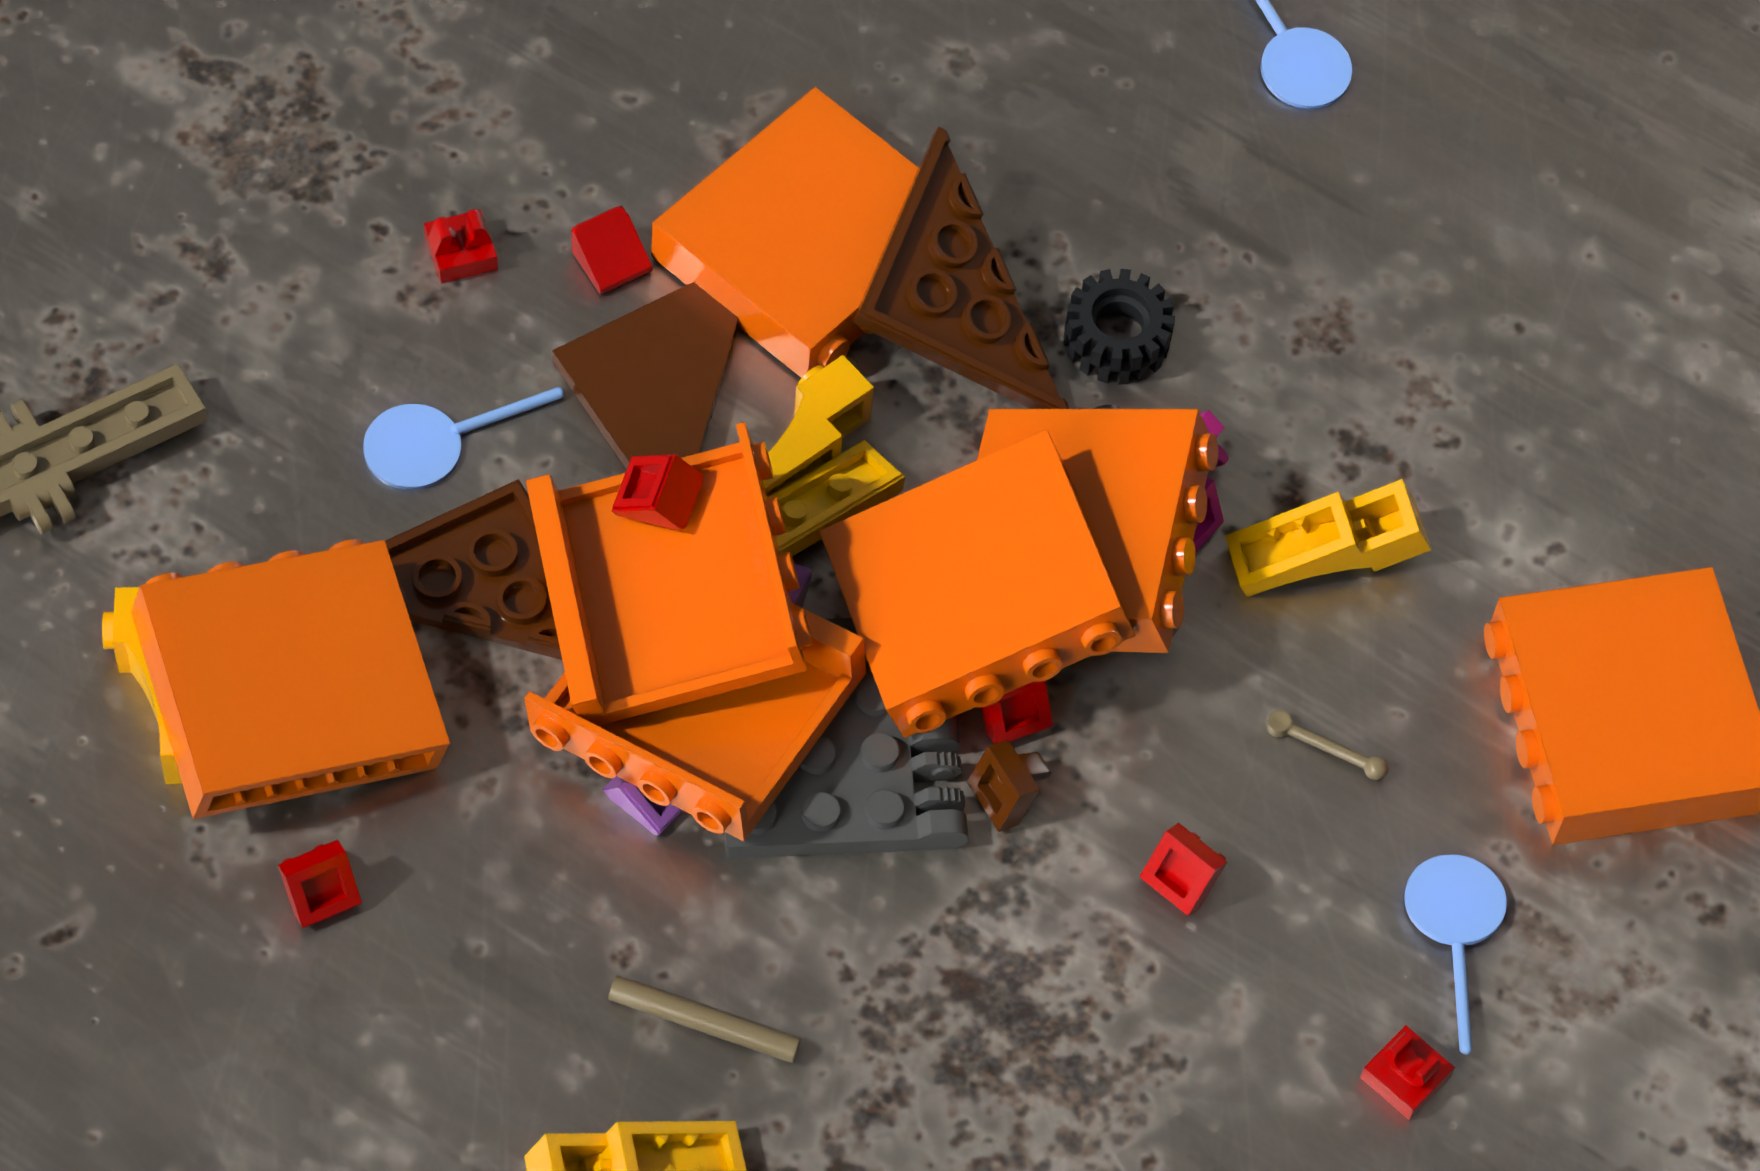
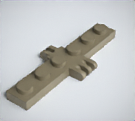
(47, 459)

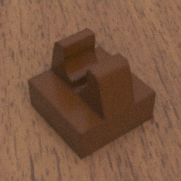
(1007, 783)

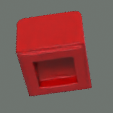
(610, 250)
(658, 491)

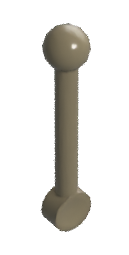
(1280, 725)

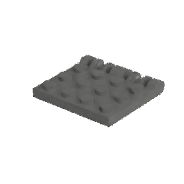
(860, 789)

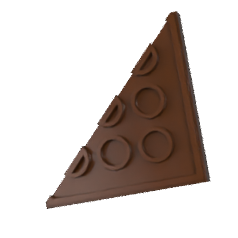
(950, 291)
(653, 373)
(479, 572)

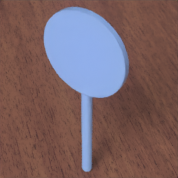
(1304, 64)
(422, 446)
(1458, 906)

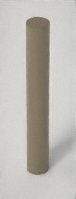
(704, 1019)

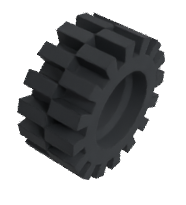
(1119, 298)

